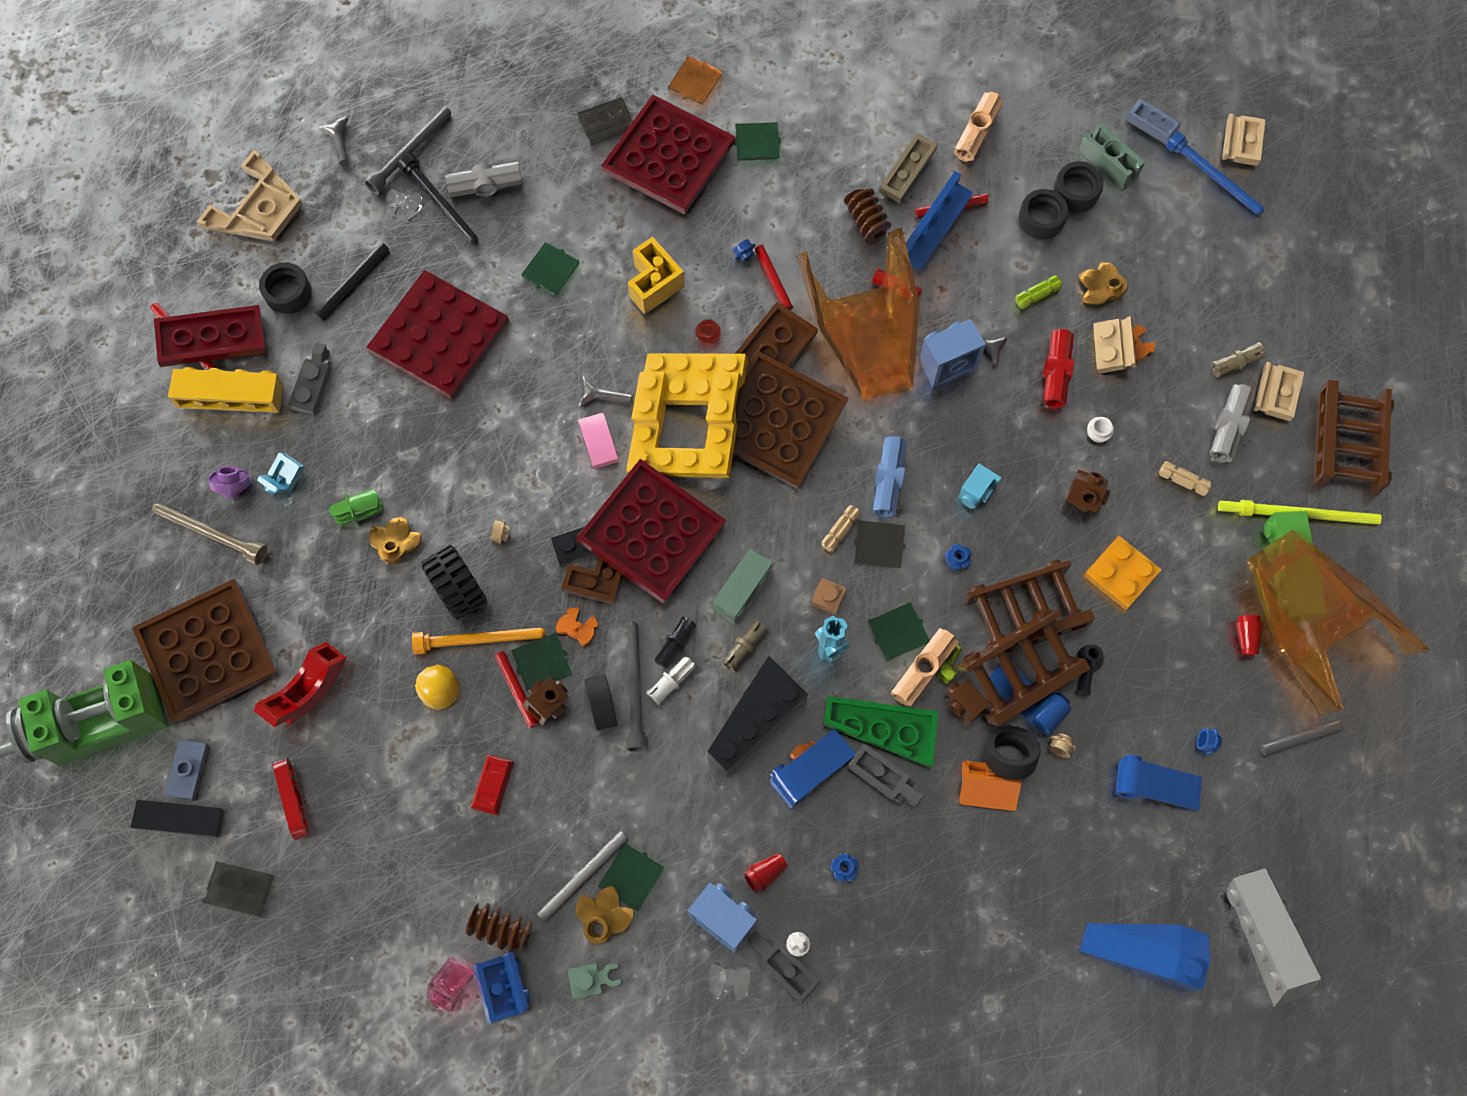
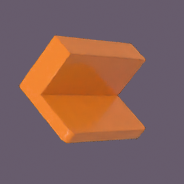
(987, 789)

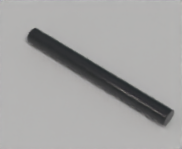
(351, 281)

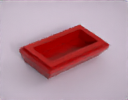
(492, 784)

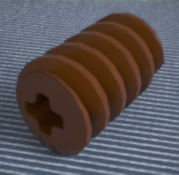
(868, 215)
(498, 929)

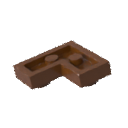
(595, 584)

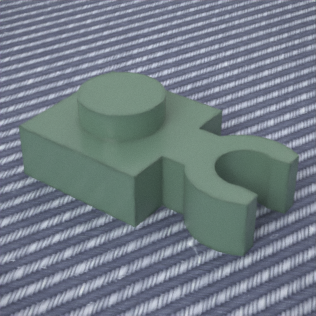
(587, 980)

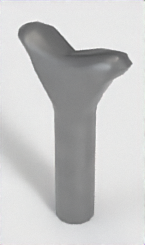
(335, 131)
(992, 348)
(592, 393)

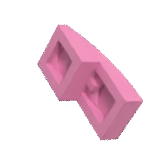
(598, 441)

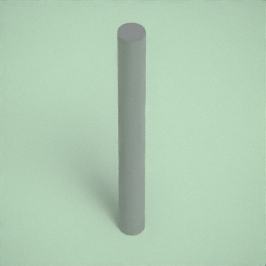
(582, 876)

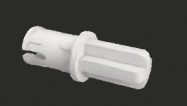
(671, 680)
(798, 944)

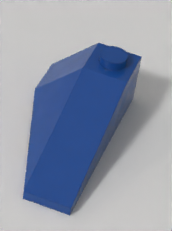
(1155, 950)

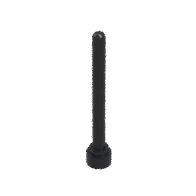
(410, 166)

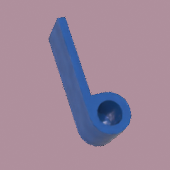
(1042, 715)
(811, 768)
(1146, 780)

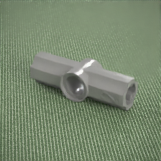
(483, 179)
(1232, 423)

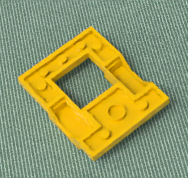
(688, 381)

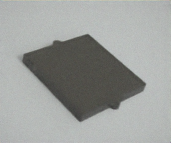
(879, 544)

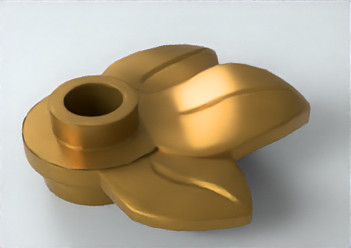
(1100, 283)
(396, 537)
(603, 910)

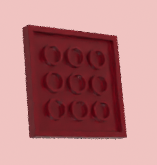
(668, 154)
(437, 334)
(651, 530)

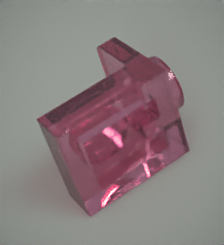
(448, 985)

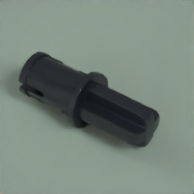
(674, 643)

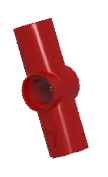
(1058, 368)

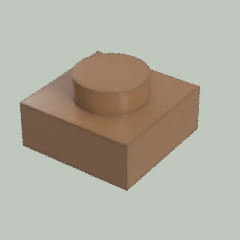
(828, 596)

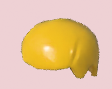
(437, 687)

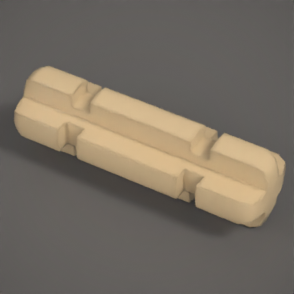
(1185, 478)
(840, 528)

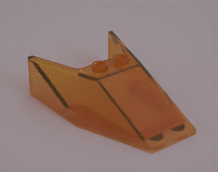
(872, 329)
(1312, 606)

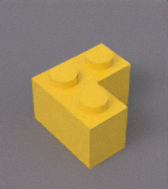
(658, 276)

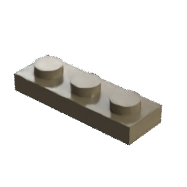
(908, 168)

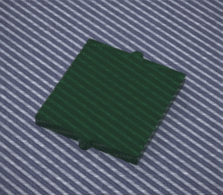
(757, 141)
(550, 269)
(898, 631)
(541, 660)
(632, 876)

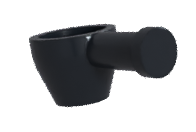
(1094, 664)

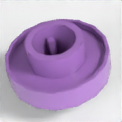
(229, 481)

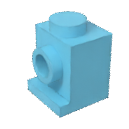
(978, 486)

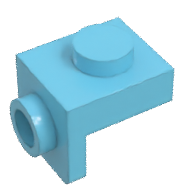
(281, 475)

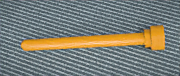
(424, 642)

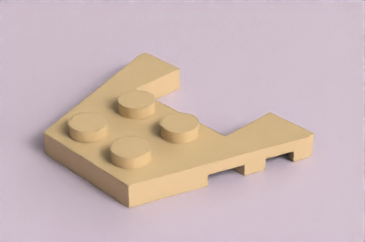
(264, 209)

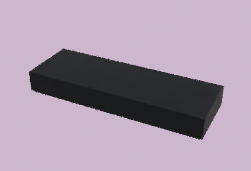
(177, 818)

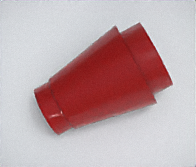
(1249, 633)
(764, 872)

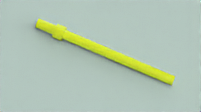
(1248, 508)

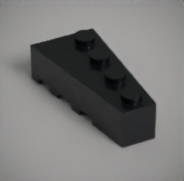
(760, 712)

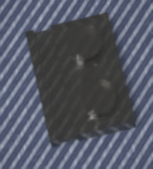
(605, 121)
(238, 889)

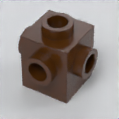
(1088, 491)
(546, 700)

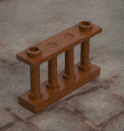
(1328, 445)
(1074, 619)
(1047, 681)

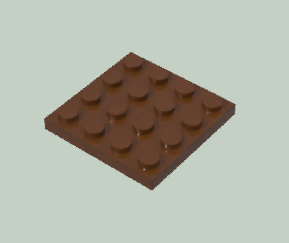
(783, 419)
(204, 651)

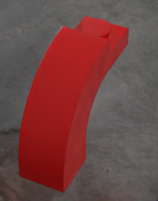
(305, 689)

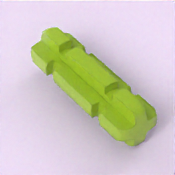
(1038, 292)

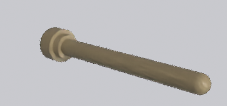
(253, 551)

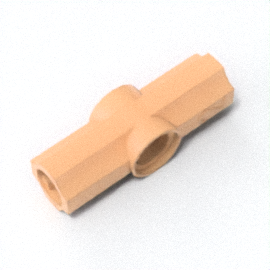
(983, 117)
(914, 680)

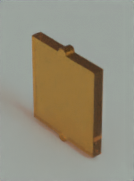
(695, 80)

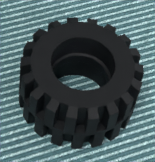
(453, 582)

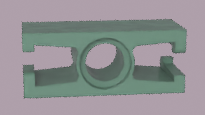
(1100, 151)
(742, 586)

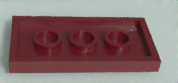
(209, 335)

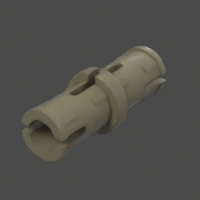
(1238, 359)
(745, 646)

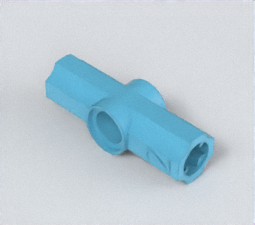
(832, 639)

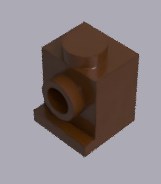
(966, 701)

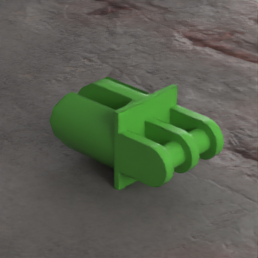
(356, 507)

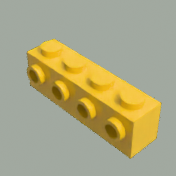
(226, 390)

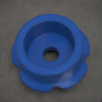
(744, 250)
(956, 563)
(1209, 741)
(843, 875)

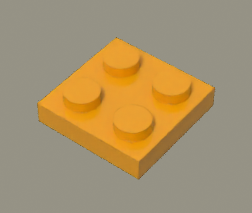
(1122, 572)

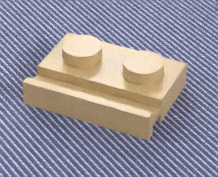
(1244, 139)
(1114, 345)
(1279, 391)

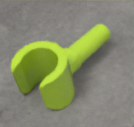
(946, 672)

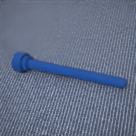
(1179, 145)

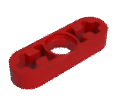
(291, 799)

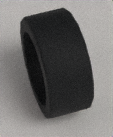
(1088, 173)
(1048, 198)
(278, 272)
(601, 702)
(1015, 737)

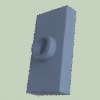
(1153, 121)
(186, 770)

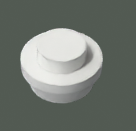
(1100, 429)

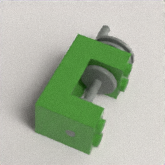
(87, 721)

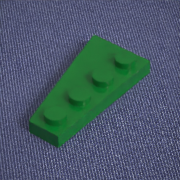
(891, 727)

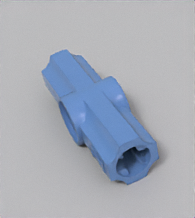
(889, 477)

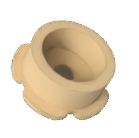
(499, 532)
(1061, 745)

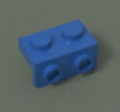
(501, 988)

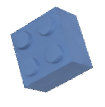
(951, 352)
(722, 916)

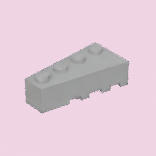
(1272, 938)

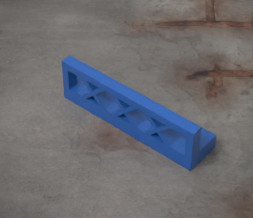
(937, 222)

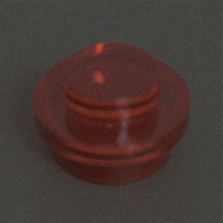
(707, 332)

